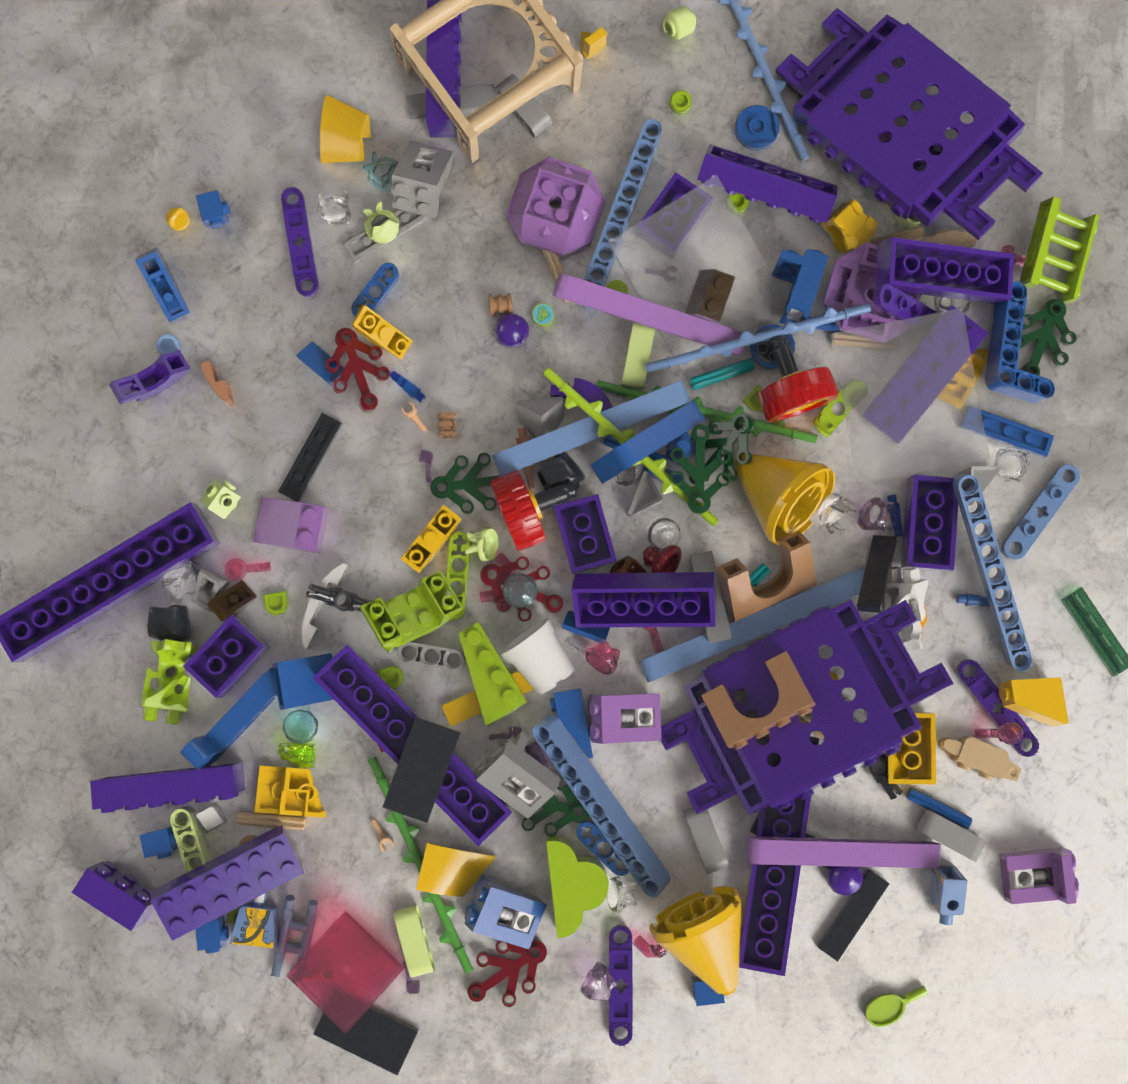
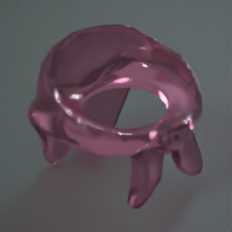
(603, 657)

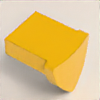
(593, 42)

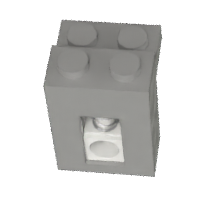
(420, 178)
(517, 776)

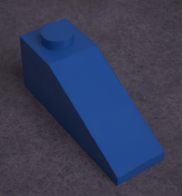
(162, 284)
(572, 715)

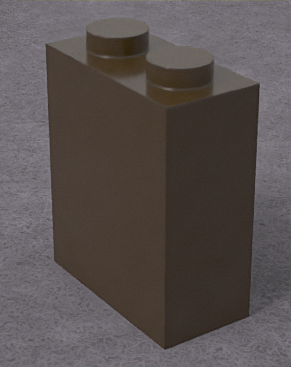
(710, 294)

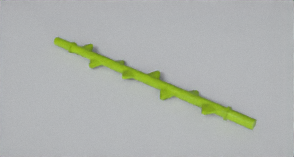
(606, 427)

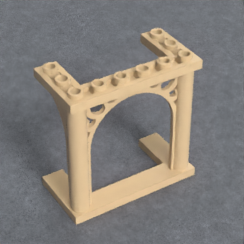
(562, 68)

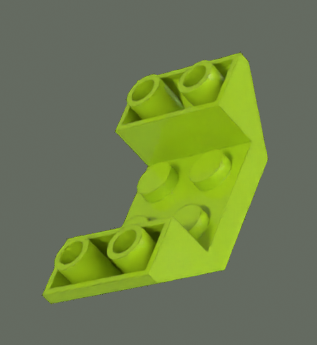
(412, 612)

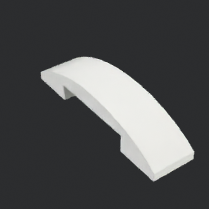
(310, 631)

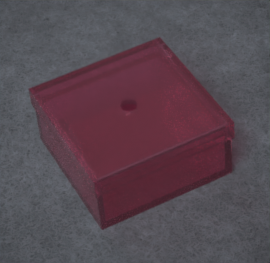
(345, 971)

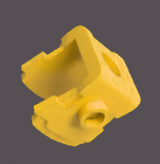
(850, 226)

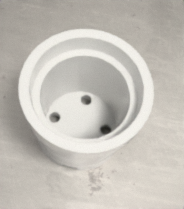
(539, 656)

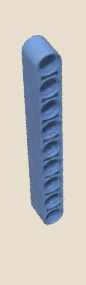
(623, 203)
(586, 429)
(1000, 580)
(601, 805)

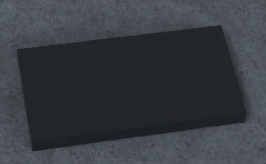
(421, 769)
(373, 1038)

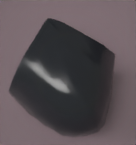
(560, 471)
(169, 623)

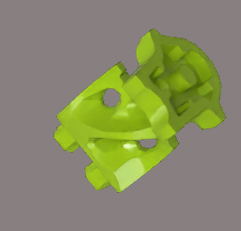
(164, 698)

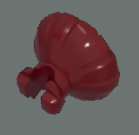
(662, 561)

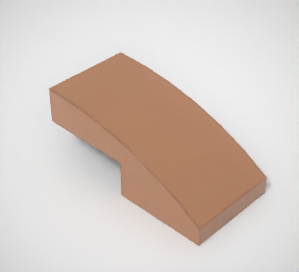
(221, 387)

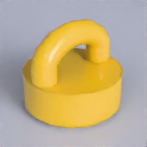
(178, 219)

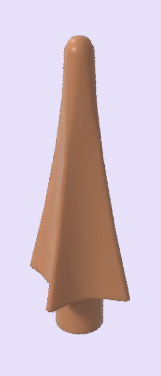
(522, 434)

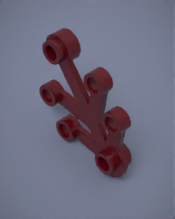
(356, 366)
(500, 579)
(509, 968)

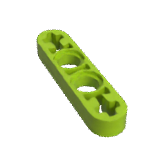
(462, 575)

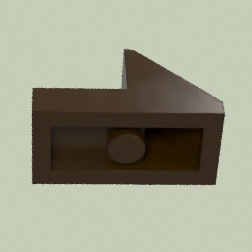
(232, 601)

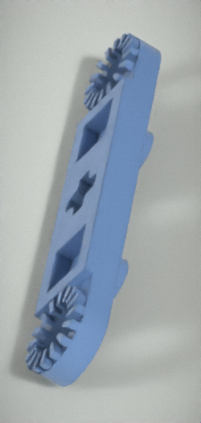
(1049, 498)

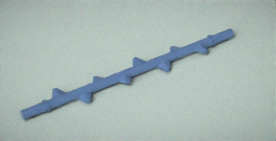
(763, 71)
(747, 338)

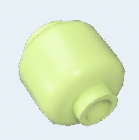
(679, 23)

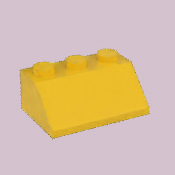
(917, 756)

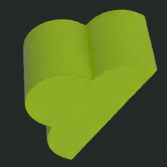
(576, 884)

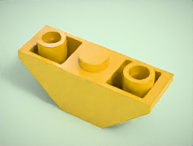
(380, 332)
(431, 539)

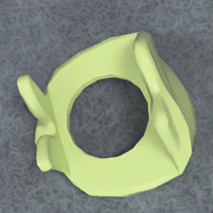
(384, 232)
(484, 544)

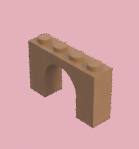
(793, 577)
(792, 700)

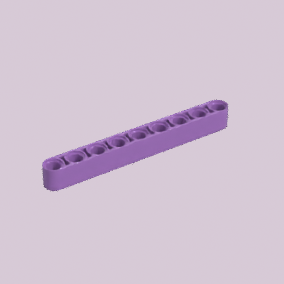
(644, 312)
(842, 852)

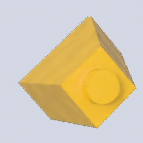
(1037, 699)

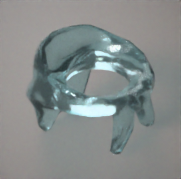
(386, 179)

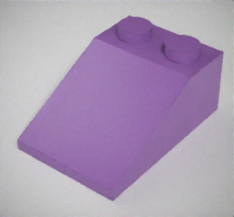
(291, 525)

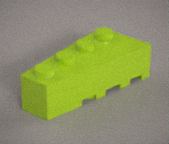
(492, 680)

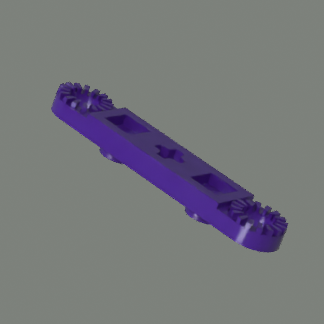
(301, 257)
(899, 303)
(987, 694)
(621, 1001)

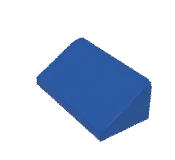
(315, 359)
(595, 633)

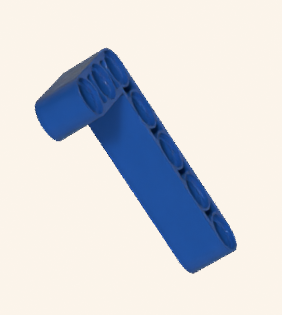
(1004, 351)
(647, 442)
(207, 749)

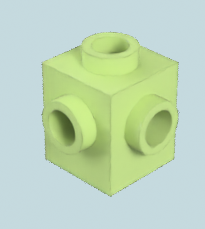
(220, 498)

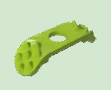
(826, 420)

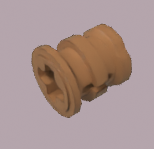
(500, 304)
(446, 425)

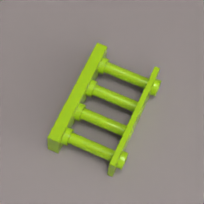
(1039, 244)

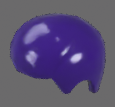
(511, 330)
(845, 879)

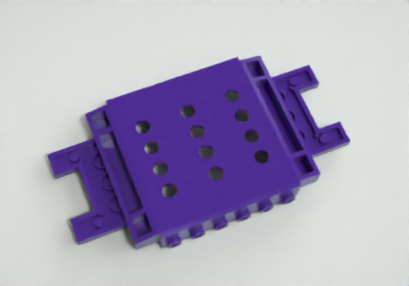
(954, 180)
(873, 666)

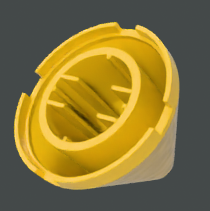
(784, 492)
(704, 936)

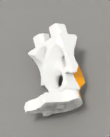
(912, 590)

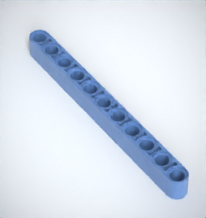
(754, 625)

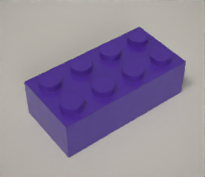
(930, 524)

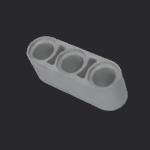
(531, 113)
(420, 656)
(951, 835)
(706, 840)

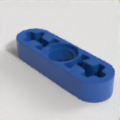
(390, 282)
(586, 840)

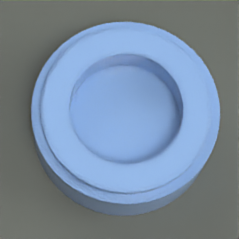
(168, 343)

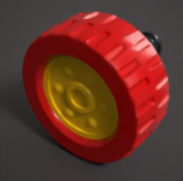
(795, 390)
(523, 508)

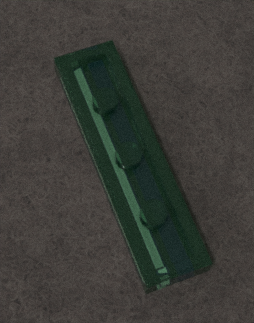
(1096, 631)

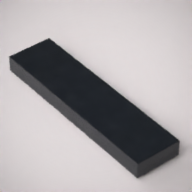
(310, 457)
(876, 574)
(853, 916)

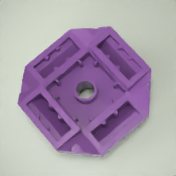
(562, 228)
(848, 287)

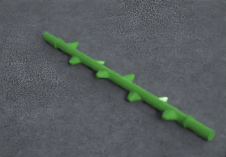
(716, 415)
(414, 856)

